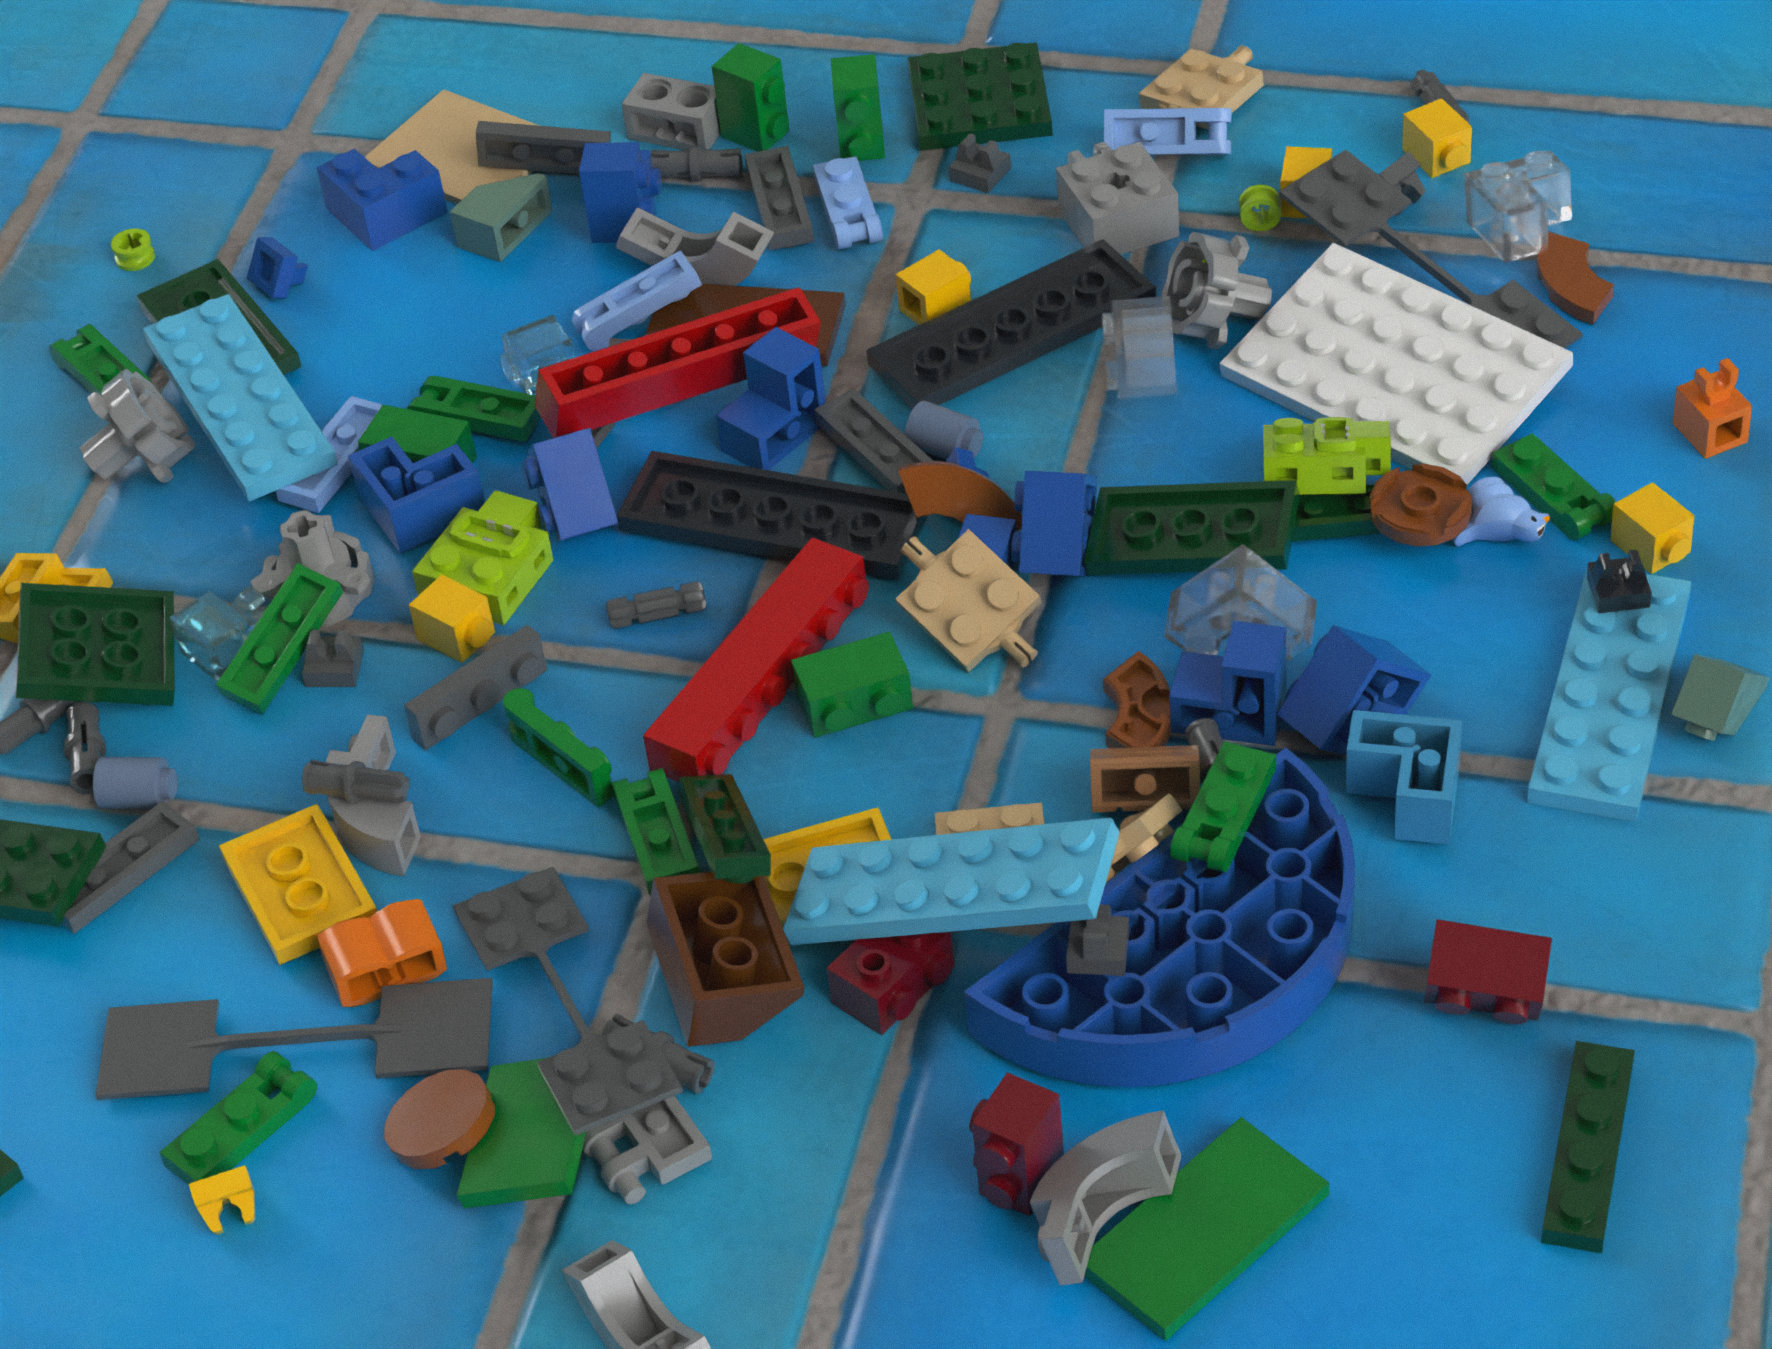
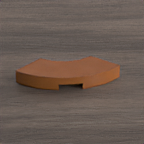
(1570, 280)
(955, 491)
(1141, 703)

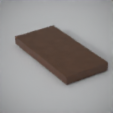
(717, 298)

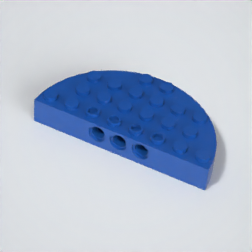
(1211, 955)

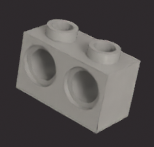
(671, 113)

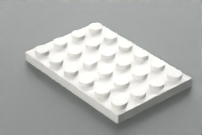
(1399, 352)

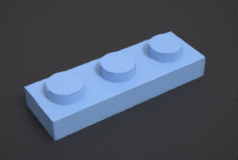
(343, 435)

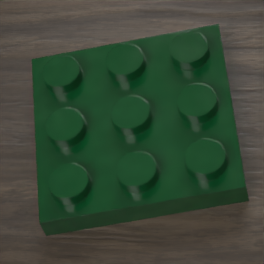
(981, 93)
(95, 644)

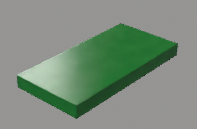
(1217, 1222)

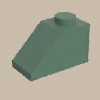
(500, 215)
(1717, 696)

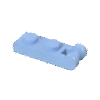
(1168, 130)
(847, 202)
(635, 300)

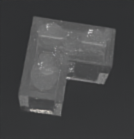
(1517, 201)
(1141, 348)
(1238, 590)

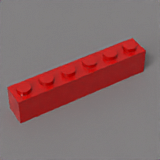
(665, 364)
(754, 662)

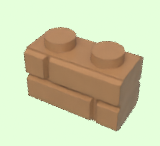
(1143, 776)

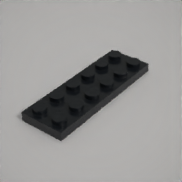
(1007, 326)
(767, 511)

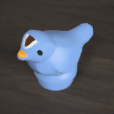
(1500, 515)

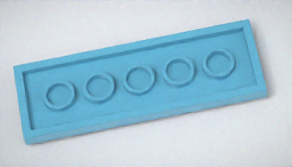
(240, 397)
(1609, 704)
(953, 882)

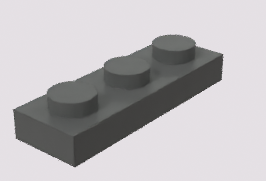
(534, 146)
(779, 197)
(869, 438)
(475, 687)
(131, 860)

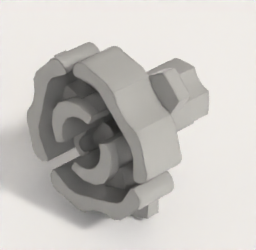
(1210, 291)
(138, 425)
(316, 545)

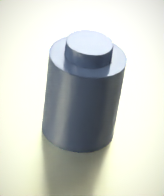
(942, 429)
(133, 782)

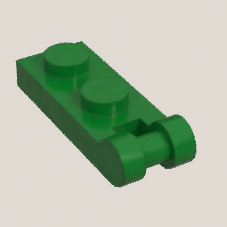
(91, 358)
(485, 407)
(1553, 486)
(558, 748)
(1224, 806)
(654, 827)
(240, 1120)

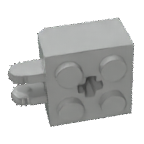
(1117, 198)

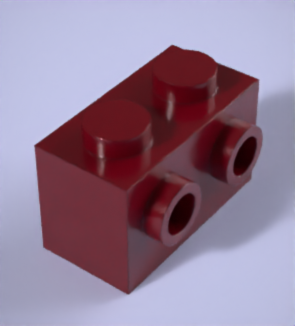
(1487, 971)
(887, 976)
(1015, 1141)

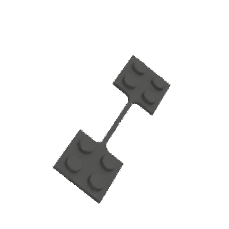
(1352, 200)
(174, 1044)
(602, 1073)

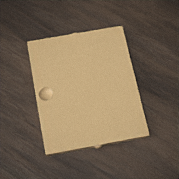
(447, 138)

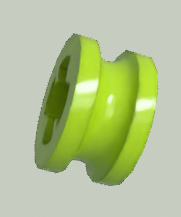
(1263, 219)
(132, 249)

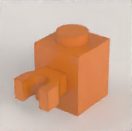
(1713, 410)

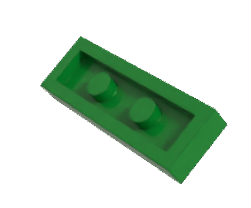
(279, 638)

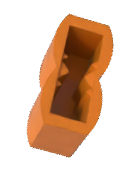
(382, 950)

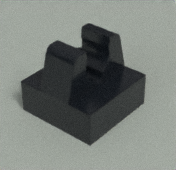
(1618, 583)

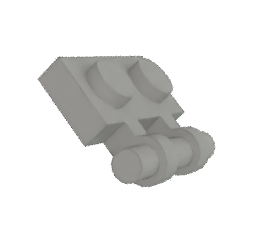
(662, 1141)

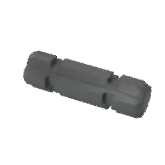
(1430, 89)
(656, 605)

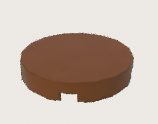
(1420, 505)
(439, 1118)

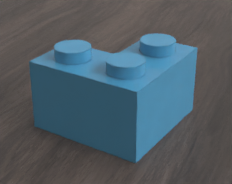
(1408, 761)

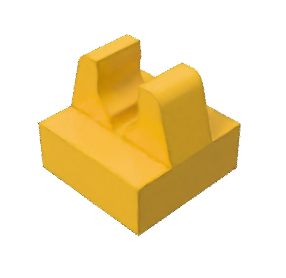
(227, 1187)

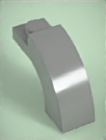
(717, 257)
(372, 830)
(1098, 1180)
(625, 1304)

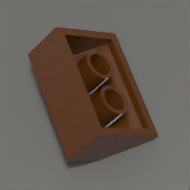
(721, 955)

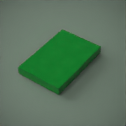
(527, 1146)

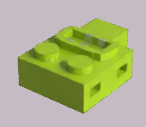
(1326, 455)
(491, 551)

